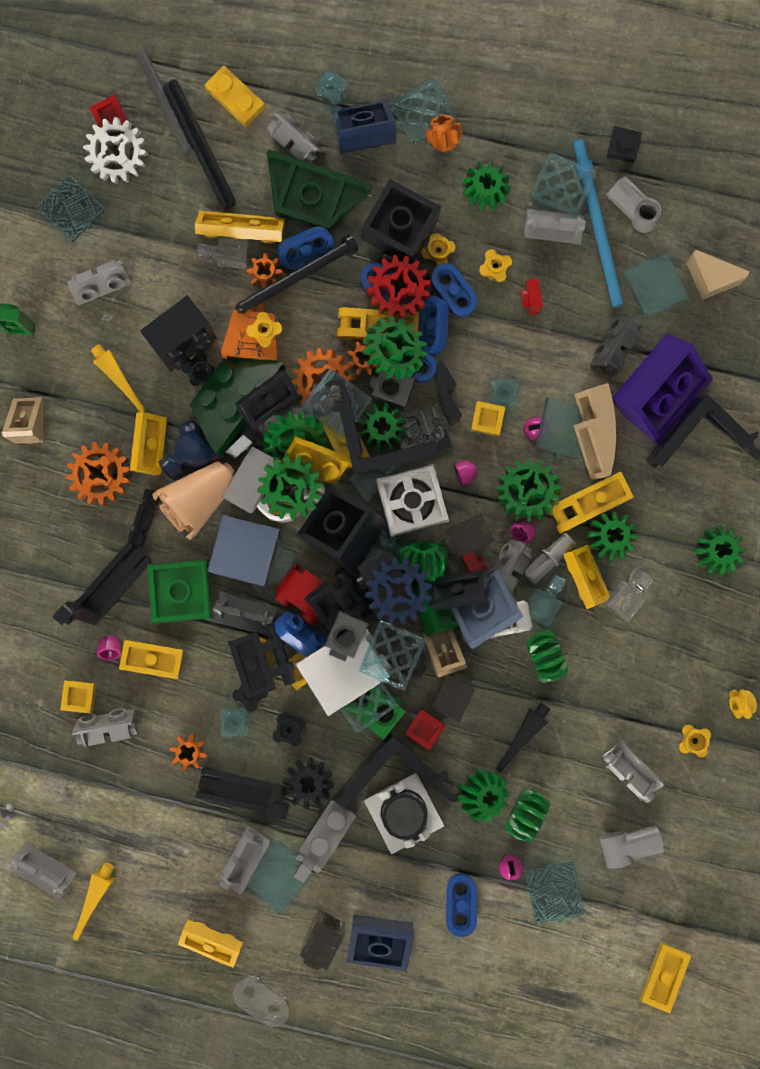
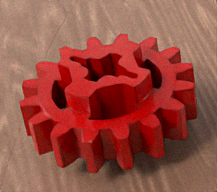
(388, 284)

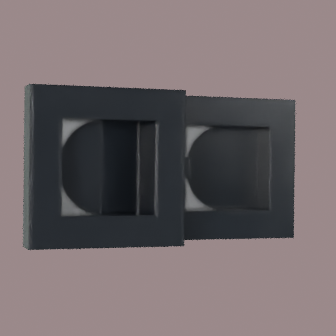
(444, 386)

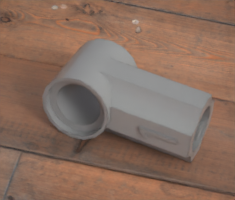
(633, 202)
(623, 848)

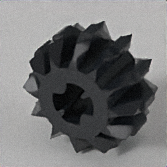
(298, 784)

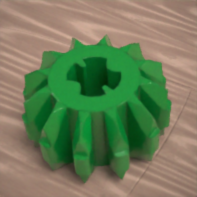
(497, 186)
(392, 423)
(730, 546)
(616, 547)
(428, 554)
(547, 656)
(483, 795)
(527, 815)

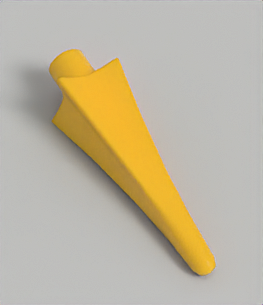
(107, 363)
(97, 888)

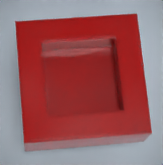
(108, 110)
(531, 296)
(473, 563)
(425, 729)

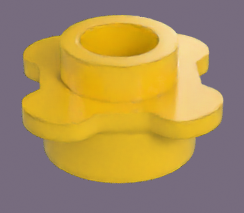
(438, 241)
(492, 273)
(264, 338)
(742, 703)
(702, 744)

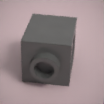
(397, 400)
(350, 623)

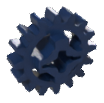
(410, 574)

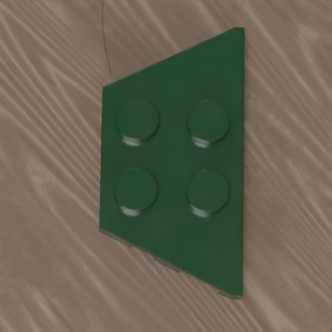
(312, 192)
(216, 400)

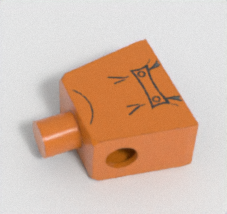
(241, 346)

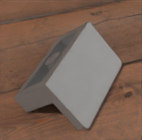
(244, 485)

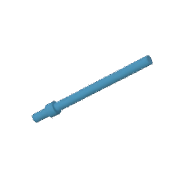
(599, 227)

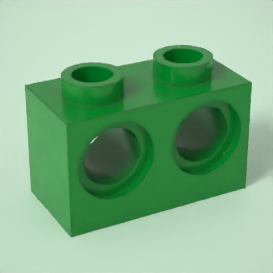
(379, 727)

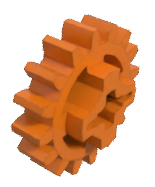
(313, 372)
(106, 465)

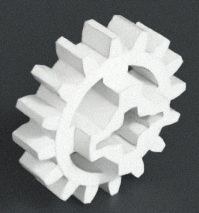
(107, 158)

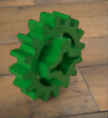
(393, 348)
(282, 434)
(285, 475)
(537, 499)

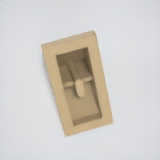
(713, 274)
(25, 421)
(445, 653)

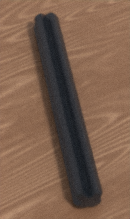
(199, 144)

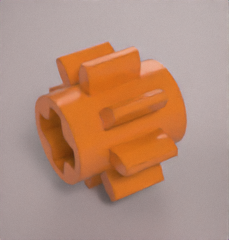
(444, 133)
(266, 265)
(358, 353)
(181, 748)

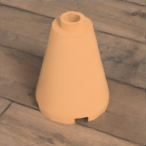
(195, 497)

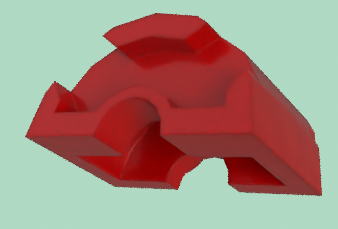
(294, 588)

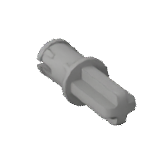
(549, 558)

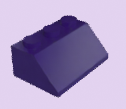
(663, 387)

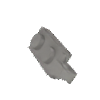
(323, 839)

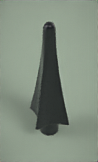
(530, 727)

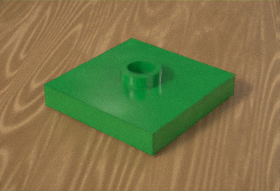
(179, 591)

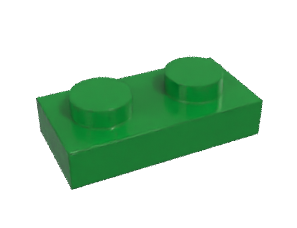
(15, 321)

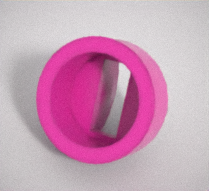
(533, 434)
(465, 472)
(523, 531)
(109, 648)
(505, 870)

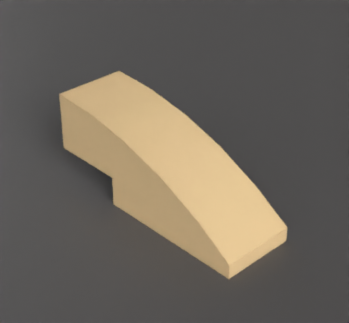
(597, 430)

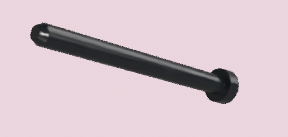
(347, 246)

